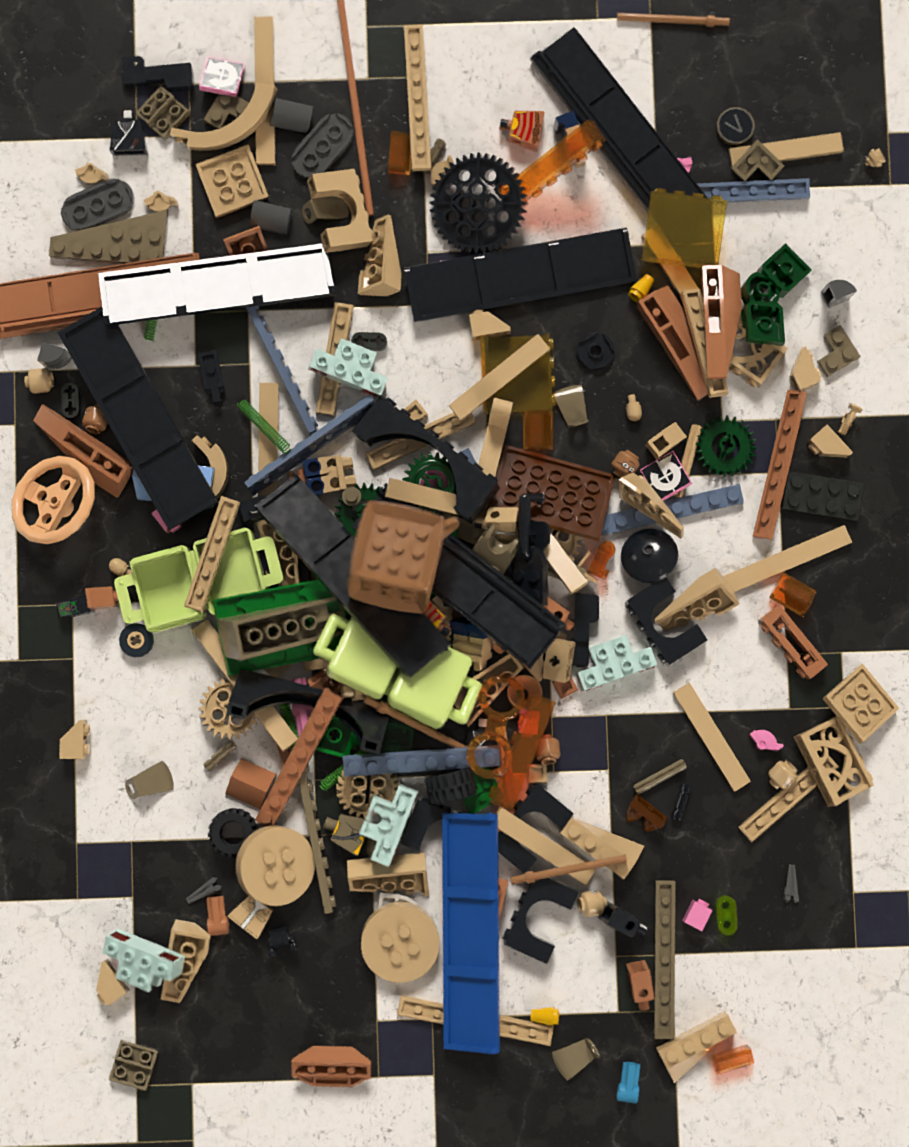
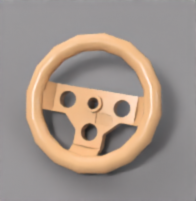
(58, 500)

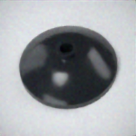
(649, 566)

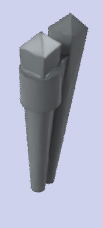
(791, 885)
(205, 890)

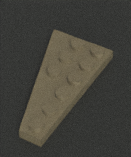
(115, 242)

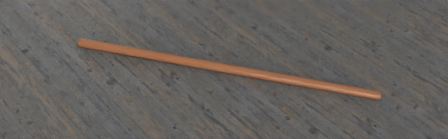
(355, 107)

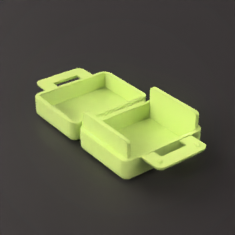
(167, 575)
(423, 697)

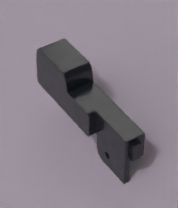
(175, 76)
(585, 612)

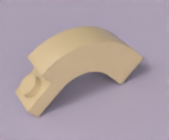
(218, 461)

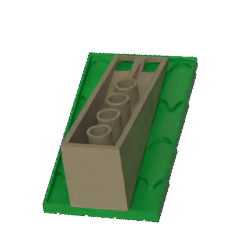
(275, 625)

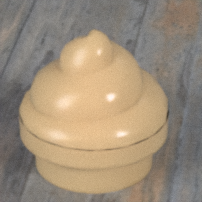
(875, 158)

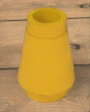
(641, 288)
(546, 1016)

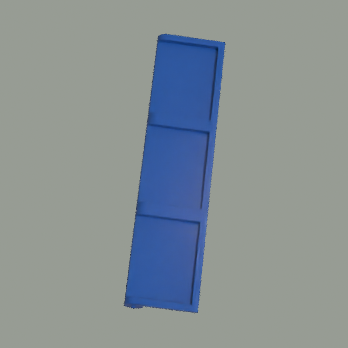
(470, 932)

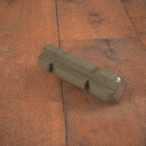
(435, 152)
(220, 755)

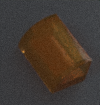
(400, 153)
(538, 430)
(793, 594)
(732, 1059)

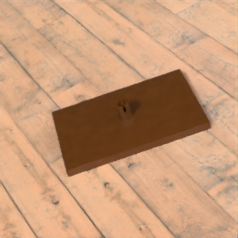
(573, 493)

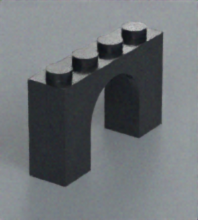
(668, 648)
(536, 801)
(422, 817)
(518, 935)

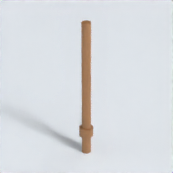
(709, 21)
(383, 707)
(531, 876)

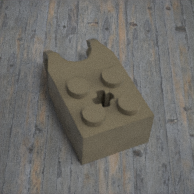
(494, 552)

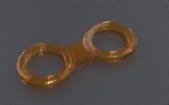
(495, 726)

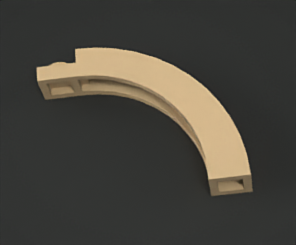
(236, 131)

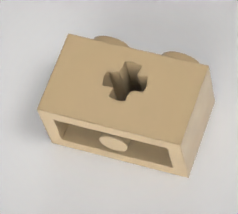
(559, 671)

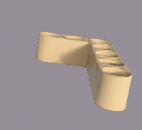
(495, 435)

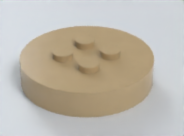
(275, 865)
(400, 942)

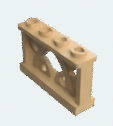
(750, 361)
(851, 758)

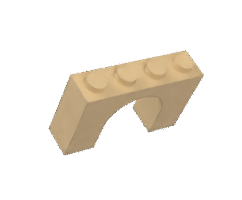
(343, 185)

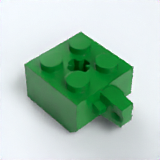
(341, 746)

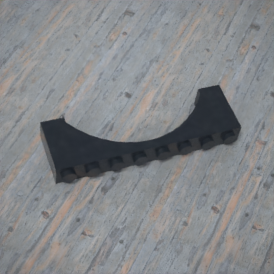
(472, 485)
(258, 691)

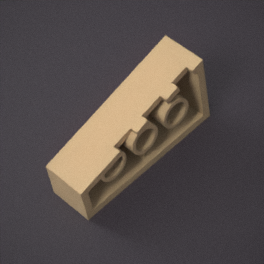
(506, 666)

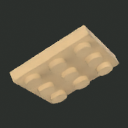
(232, 181)
(861, 703)

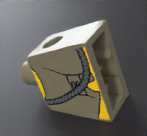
(346, 832)

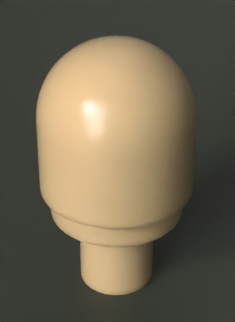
(633, 409)
(119, 567)

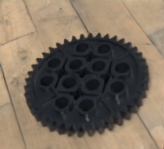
(479, 170)

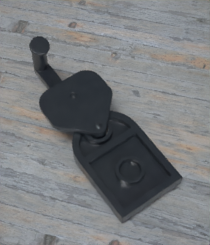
(530, 562)

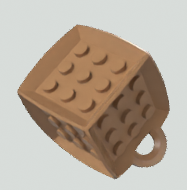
(397, 556)

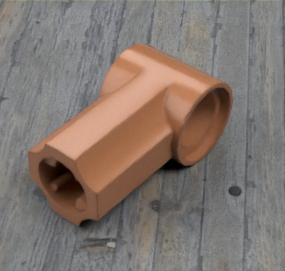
(217, 921)

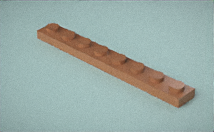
(779, 464)
(299, 758)

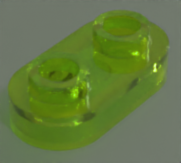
(727, 914)

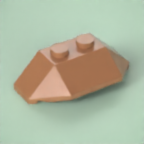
(331, 1066)

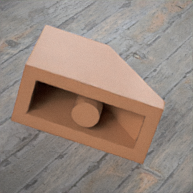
(101, 598)

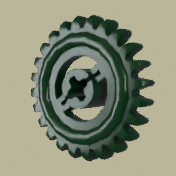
(730, 428)
(437, 463)
(345, 512)

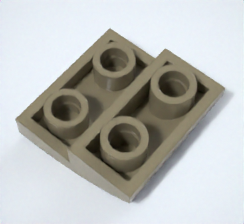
(163, 112)
(133, 1065)

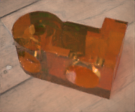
(599, 562)

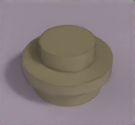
(351, 496)

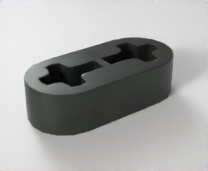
(370, 336)
(65, 400)

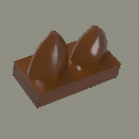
(640, 807)

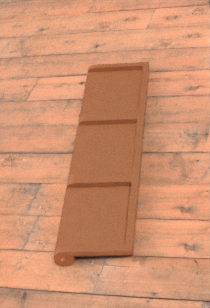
(59, 299)

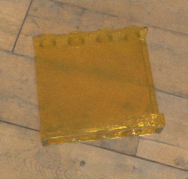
(683, 229)
(531, 387)

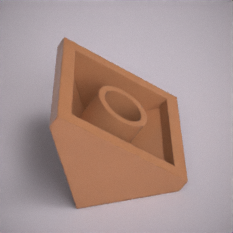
(246, 242)
(250, 783)

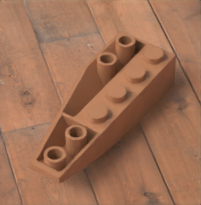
(721, 317)
(672, 330)
(105, 465)

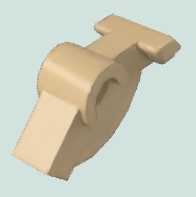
(439, 168)
(91, 174)
(160, 202)
(848, 418)

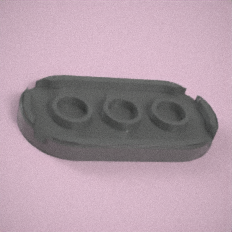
(322, 145)
(97, 204)

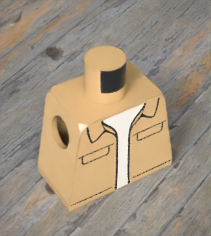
(506, 522)
(251, 916)

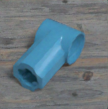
(628, 1087)

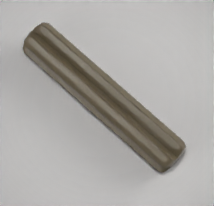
(660, 776)

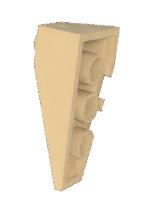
(382, 264)
(641, 496)
(702, 598)
(193, 943)

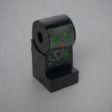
(73, 607)

